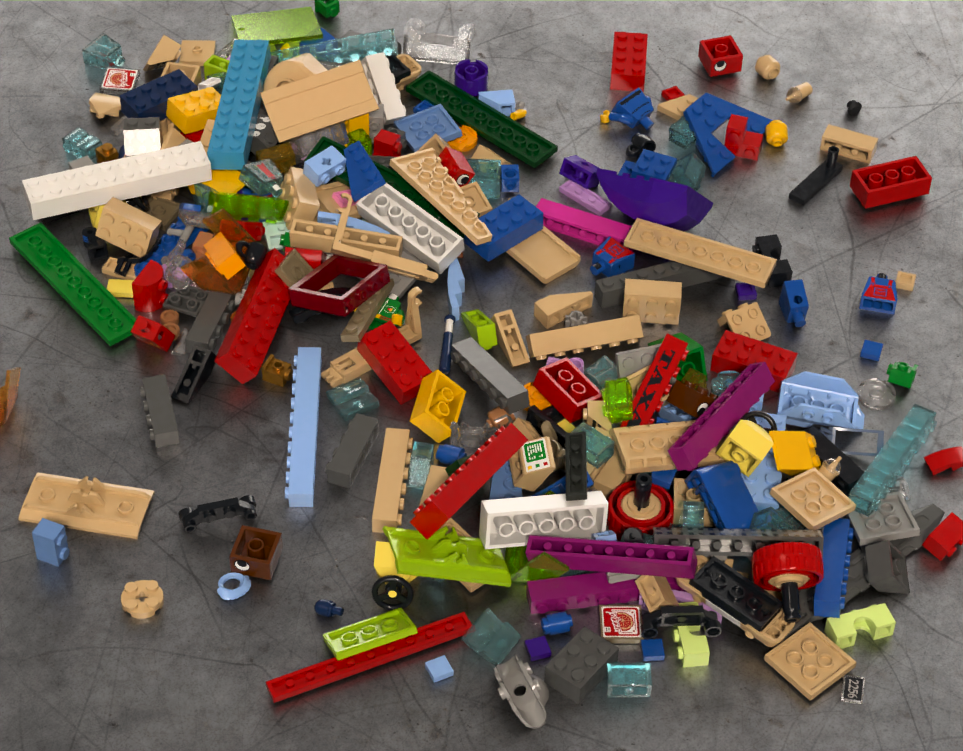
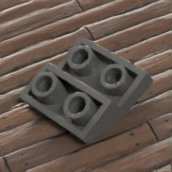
(186, 300)

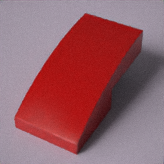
(945, 459)

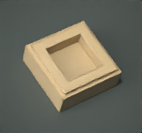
(905, 280)

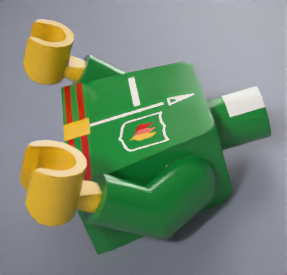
(389, 311)

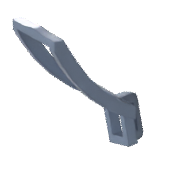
(832, 436)

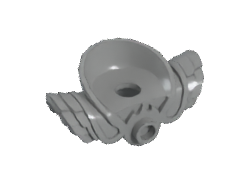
(530, 706)

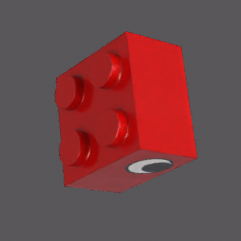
(720, 56)
(457, 166)

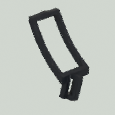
(129, 260)

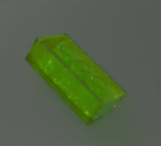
(248, 206)

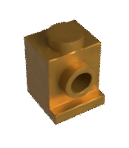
(106, 153)
(276, 371)

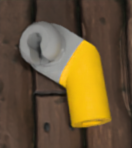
(520, 111)

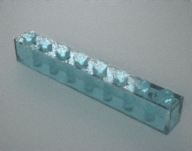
(346, 49)
(892, 459)

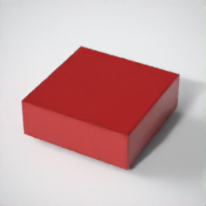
(672, 93)

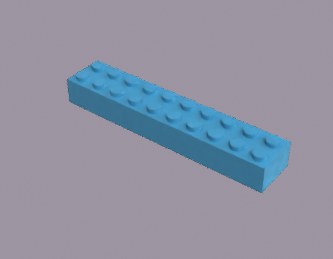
(239, 105)

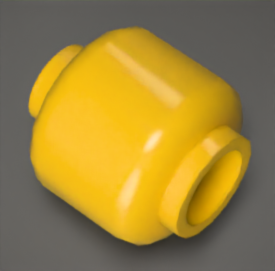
(776, 133)

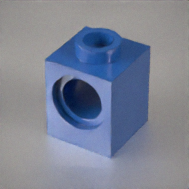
(510, 178)

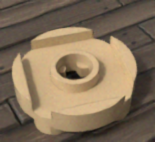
(142, 588)

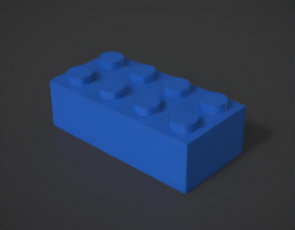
(509, 226)

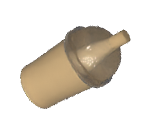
(799, 92)
(831, 468)

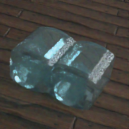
(81, 143)

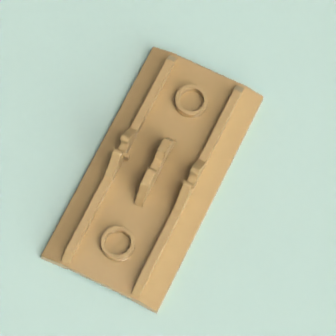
(319, 101)
(86, 505)

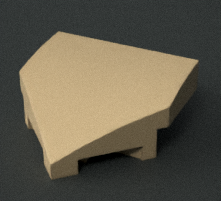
(104, 105)

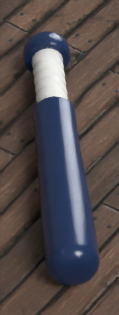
(445, 358)

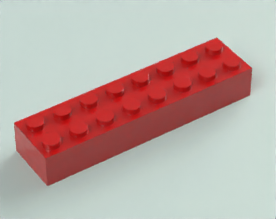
(255, 321)
(467, 480)

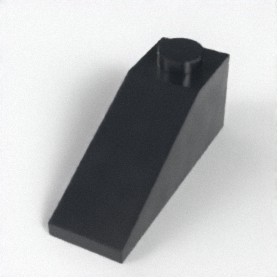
(194, 374)

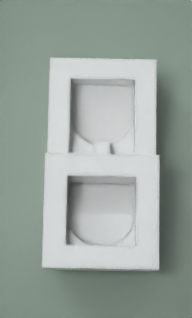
(211, 82)

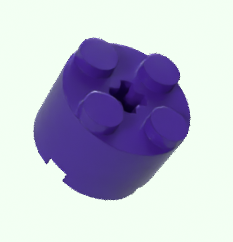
(471, 76)

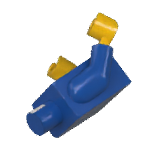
(631, 110)

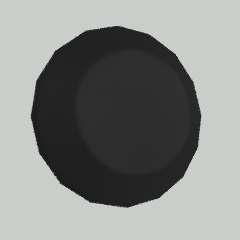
(854, 107)

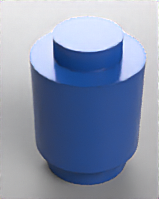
(449, 454)
(556, 623)

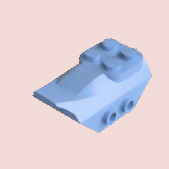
(819, 400)

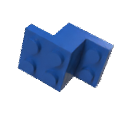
(650, 165)

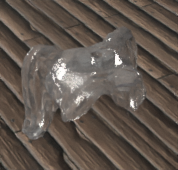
(174, 262)
(470, 437)

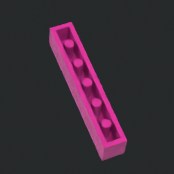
(581, 223)

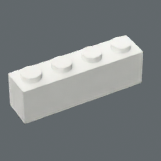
(383, 86)

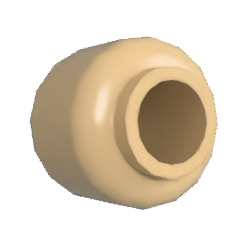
(767, 67)

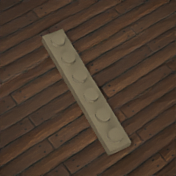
(365, 315)

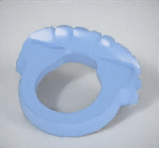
(228, 594)

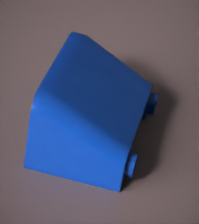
(724, 494)

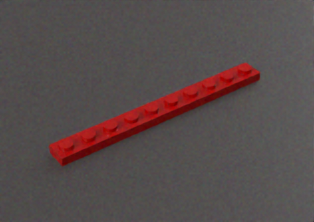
(333, 670)

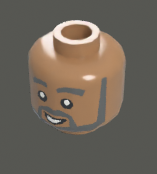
(499, 417)

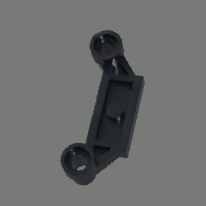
(218, 510)
(680, 616)

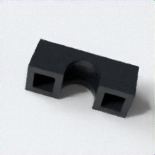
(771, 247)

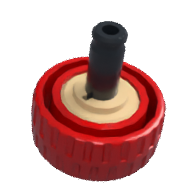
(640, 506)
(787, 569)

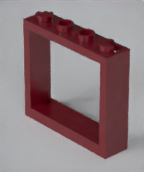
(305, 293)

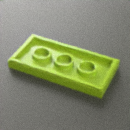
(369, 633)

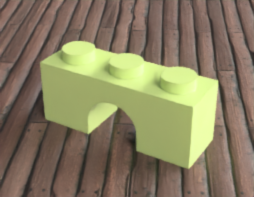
(873, 619)
(691, 649)

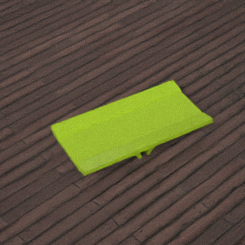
(447, 557)

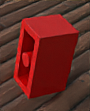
(945, 537)

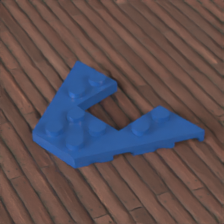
(707, 116)

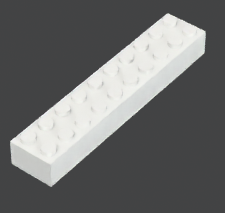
(117, 178)

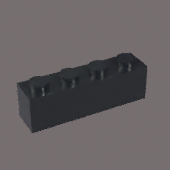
(825, 449)

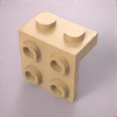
(746, 321)

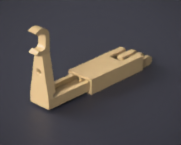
(394, 263)
(411, 331)

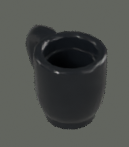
(639, 142)
(254, 253)

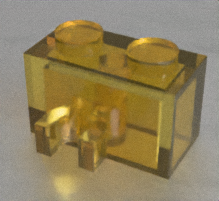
(281, 155)

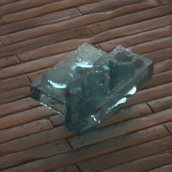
(487, 176)

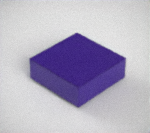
(745, 291)
(537, 648)

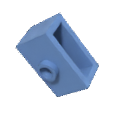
(50, 542)

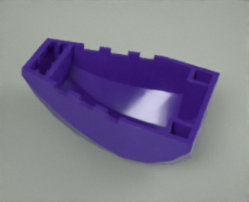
(655, 199)

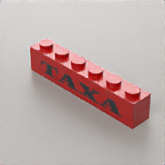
(657, 381)

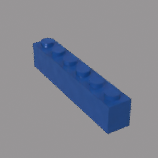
(836, 546)

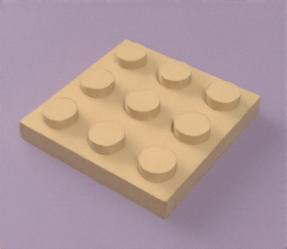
(812, 499)
(810, 661)

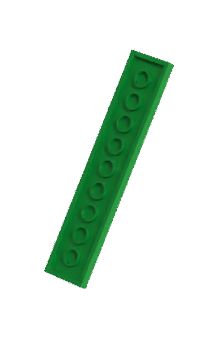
(74, 283)

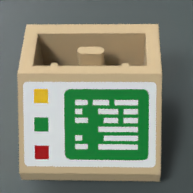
(532, 464)

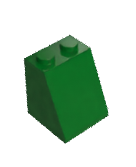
(694, 359)

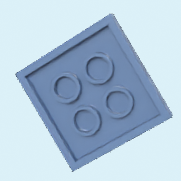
(426, 123)

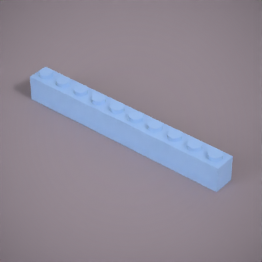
(305, 427)

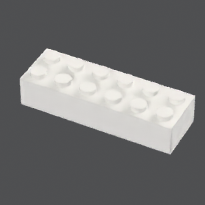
(421, 232)
(512, 520)

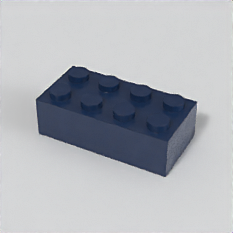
(152, 97)

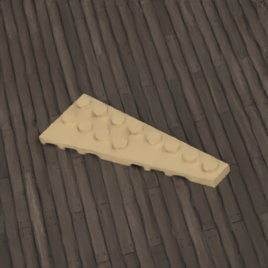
(433, 182)

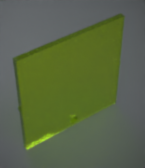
(278, 25)

